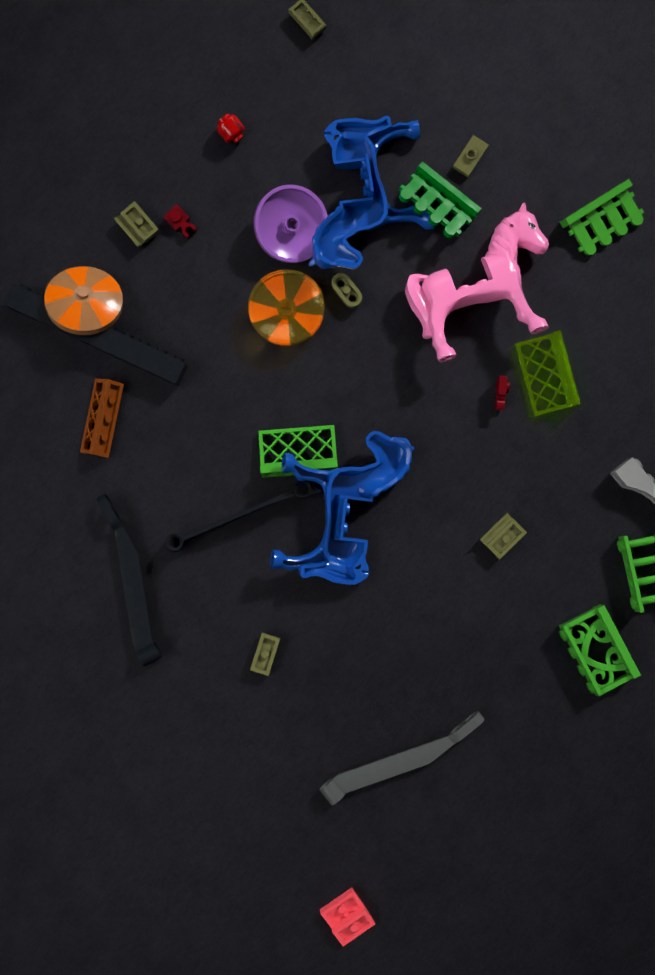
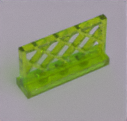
(564, 369)

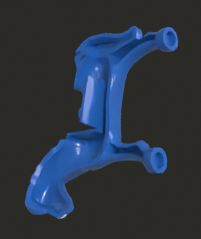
(354, 149)
(339, 555)

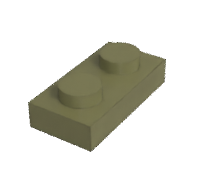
(265, 654)

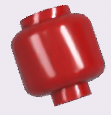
(230, 128)

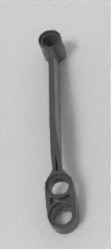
(398, 763)

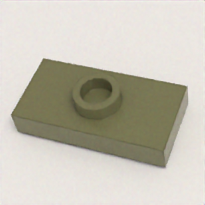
(307, 19)
(470, 156)

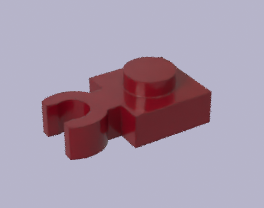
(179, 220)
(502, 388)

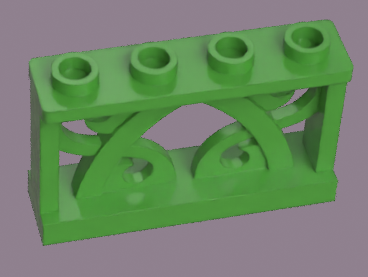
(624, 659)

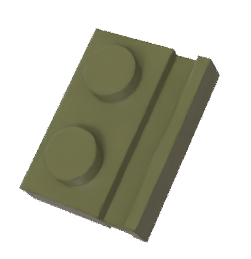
(136, 224)
(502, 535)

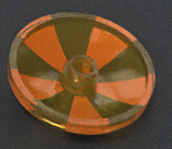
(286, 307)

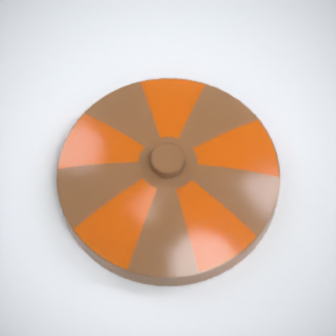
(83, 300)

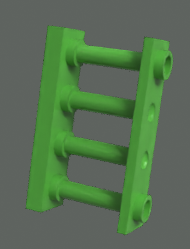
(624, 546)

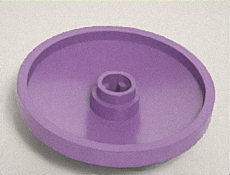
(287, 222)

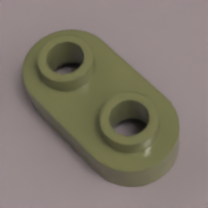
(347, 290)

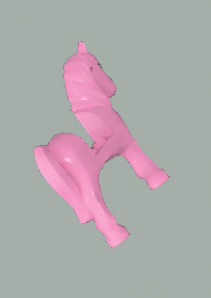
(439, 296)

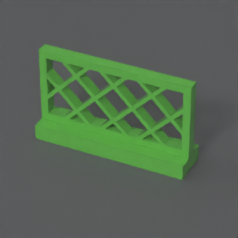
(274, 469)

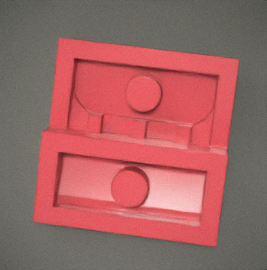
(347, 916)

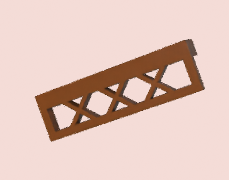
(104, 417)

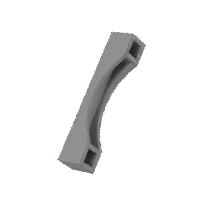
(633, 477)

